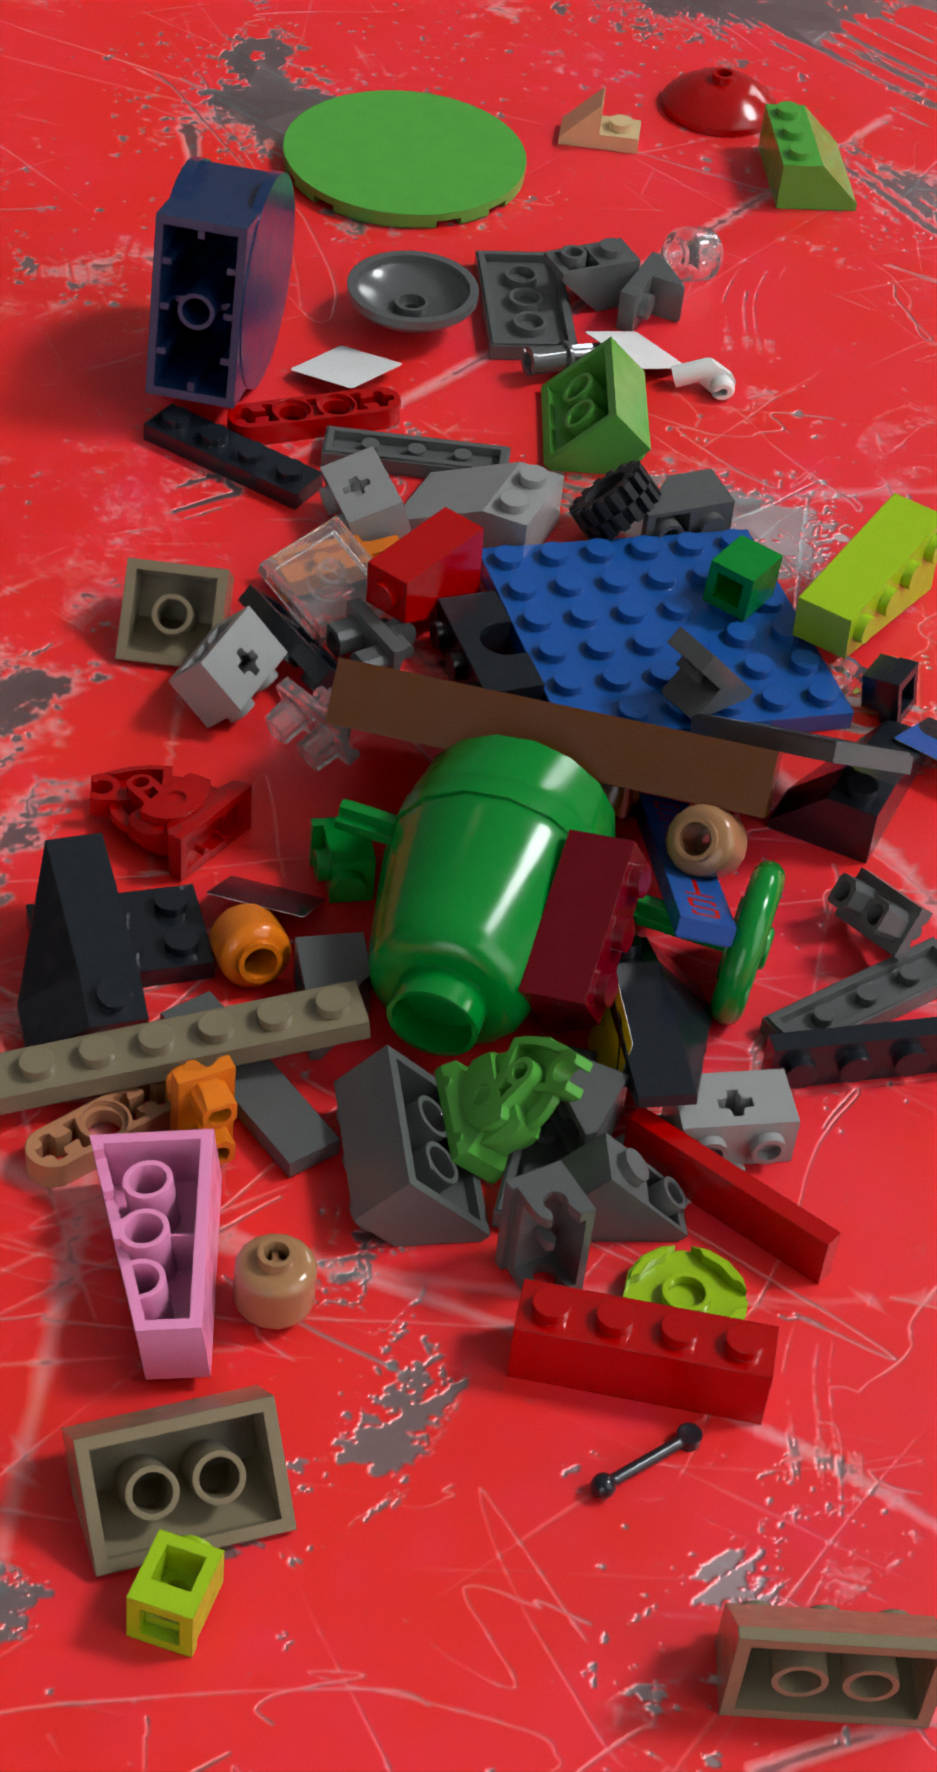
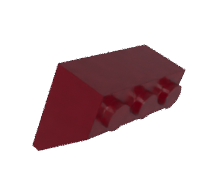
(584, 930)

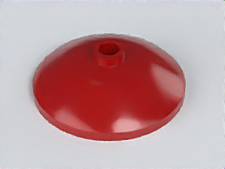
(717, 102)

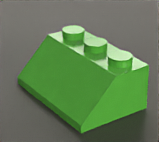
(802, 161)
(596, 413)

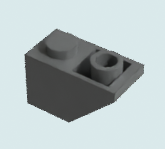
(595, 270)
(690, 504)
(628, 1194)

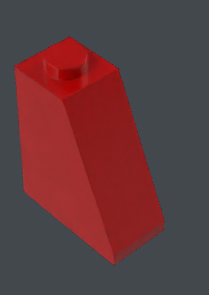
(427, 564)

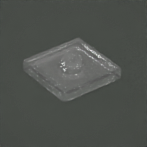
(319, 575)

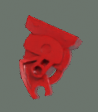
(173, 813)

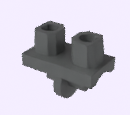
(371, 638)
(879, 911)

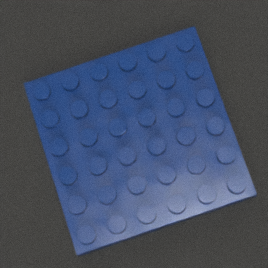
(602, 621)

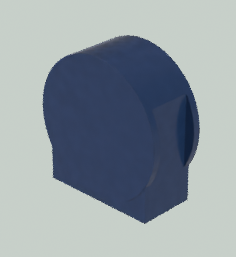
(218, 281)

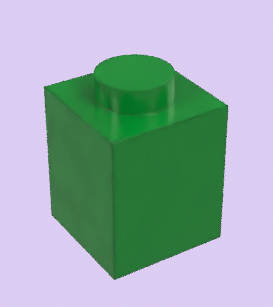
(742, 577)

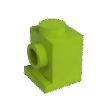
(174, 1592)

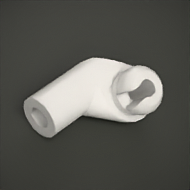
(707, 373)

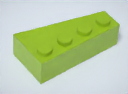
(871, 578)

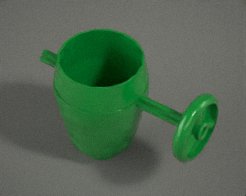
(471, 881)

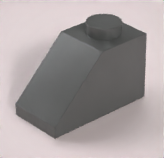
(330, 961)

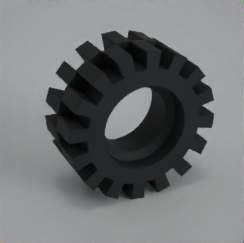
(615, 501)

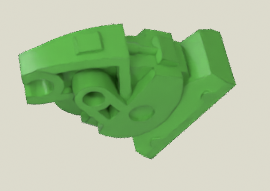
(504, 1100)

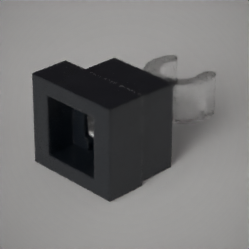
(885, 686)

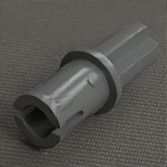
(553, 358)

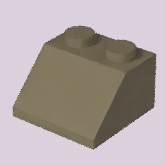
(170, 610)

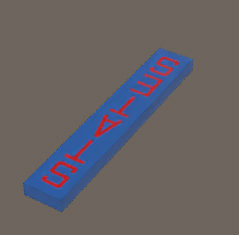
(693, 903)

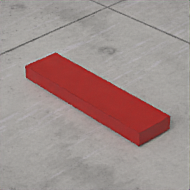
(735, 1196)

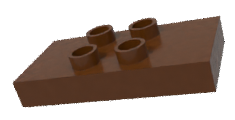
(614, 750)

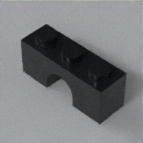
(474, 642)

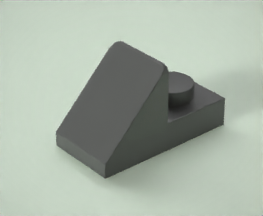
(650, 291)
(703, 680)

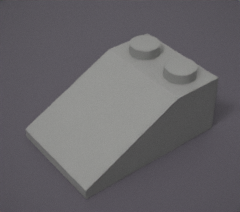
(509, 500)

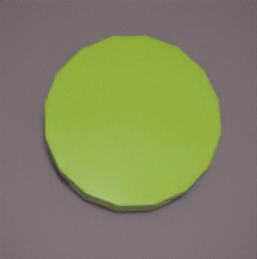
(688, 1281)

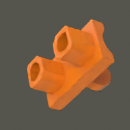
(205, 1100)

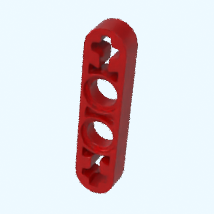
(359, 408)

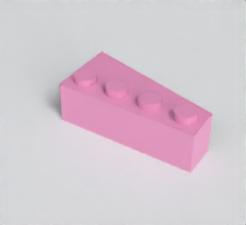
(165, 1232)

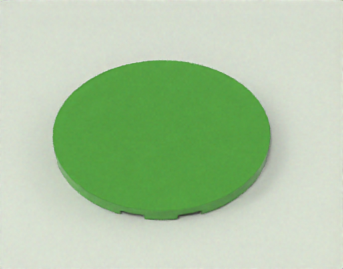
(404, 158)

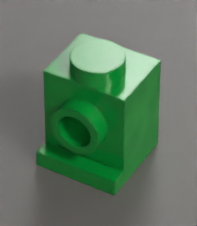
(342, 861)

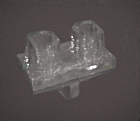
(302, 711)

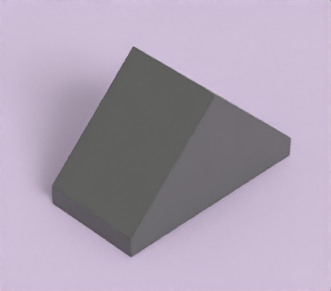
(597, 1109)

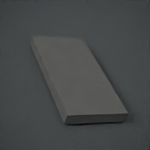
(521, 303)
(803, 743)

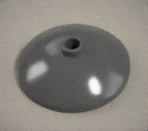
(412, 291)

